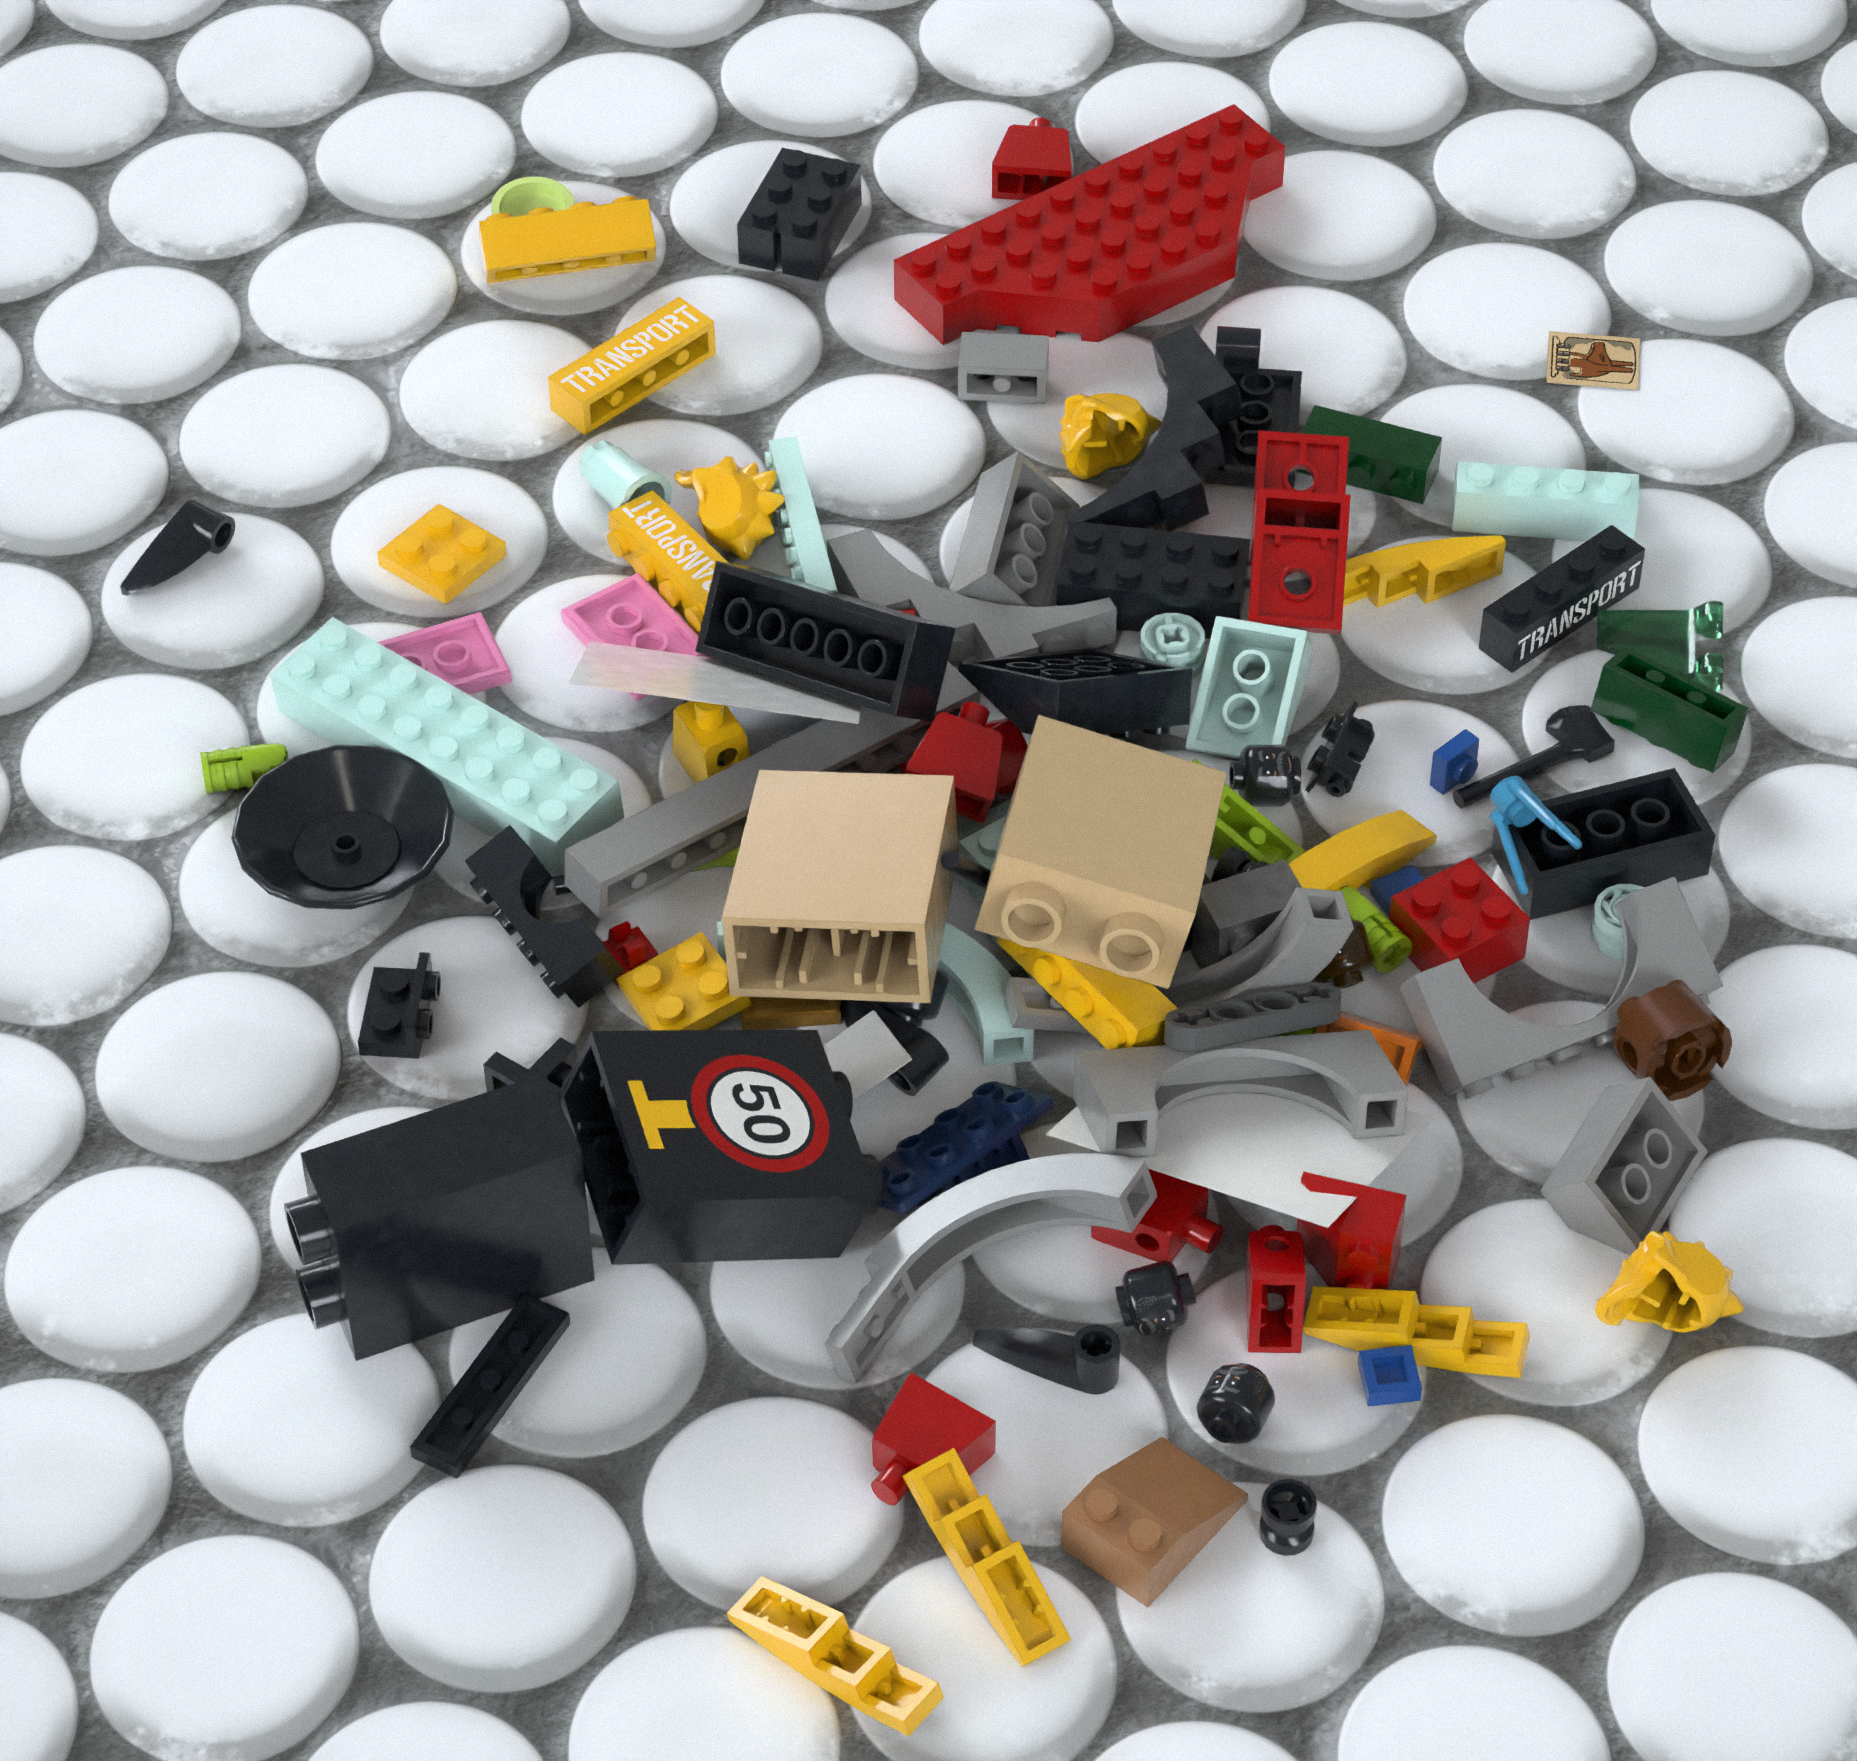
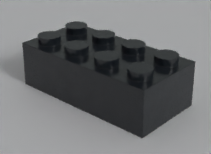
(1154, 573)
(1628, 835)

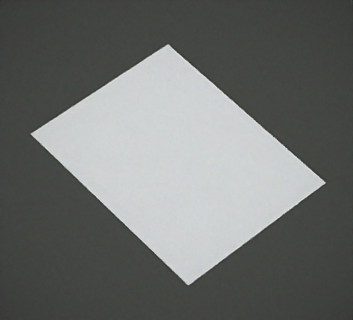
(703, 681)
(1259, 1149)

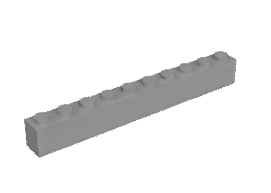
(712, 813)

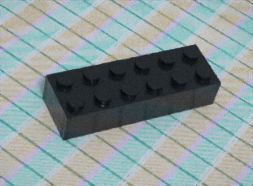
(825, 641)

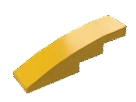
(1423, 568)
(1363, 853)
(1438, 1334)
(986, 1558)
(830, 1654)

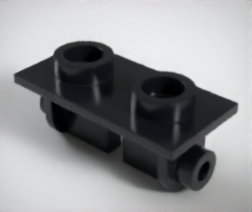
(1330, 762)

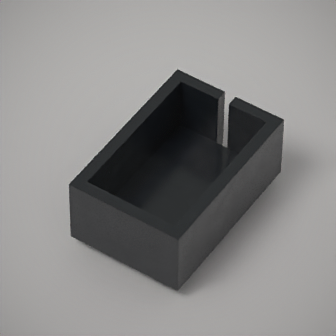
(806, 202)

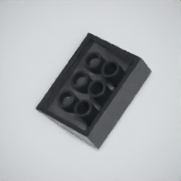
(1085, 690)

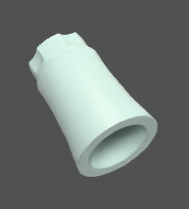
(619, 475)

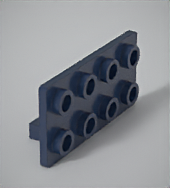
(961, 1144)

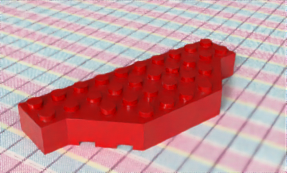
(1102, 243)

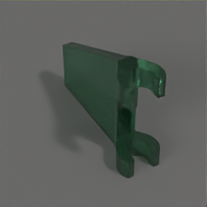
(1667, 638)

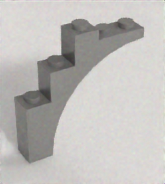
(982, 627)

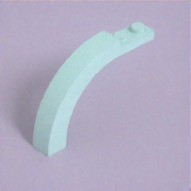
(978, 992)

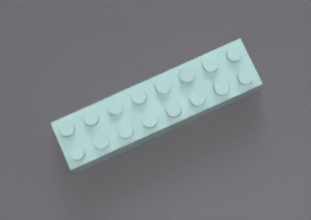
(487, 762)

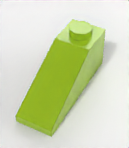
(1249, 830)

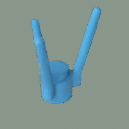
(1520, 806)

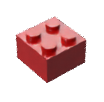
(1461, 917)

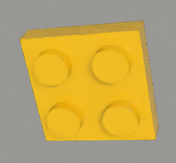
(442, 553)
(682, 988)

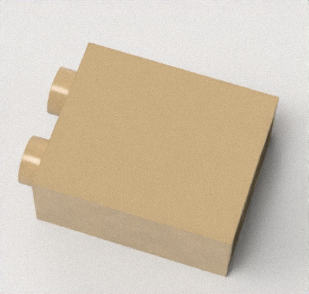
(1102, 852)
(841, 886)

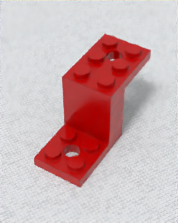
(1299, 531)

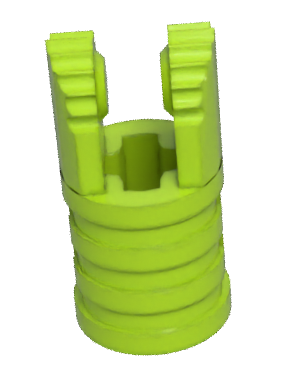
(239, 766)
(1386, 940)

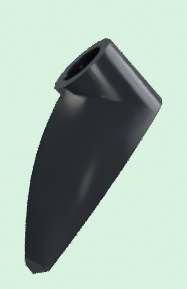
(180, 544)
(922, 1047)
(1080, 1362)

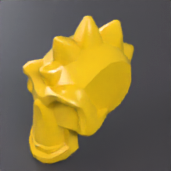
(1103, 432)
(734, 504)
(1670, 1286)

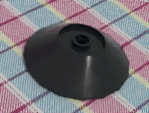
(342, 827)

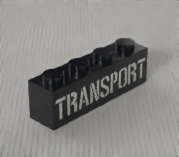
(1561, 598)

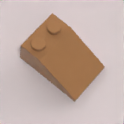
(1148, 1518)

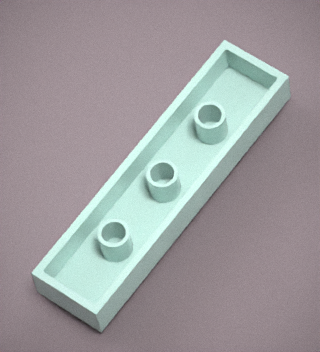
(798, 516)

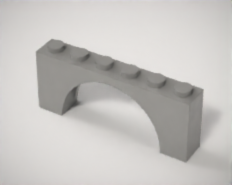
(1478, 1041)
(1335, 1072)

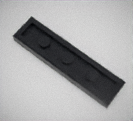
(490, 1385)

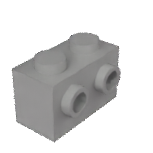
(1003, 367)

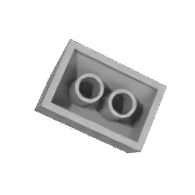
(1625, 1166)

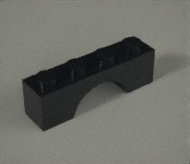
(570, 951)

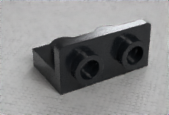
(399, 1011)

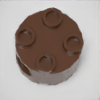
(1671, 1039)

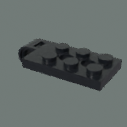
(1262, 394)

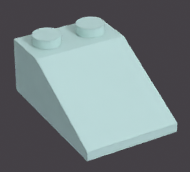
(1248, 687)

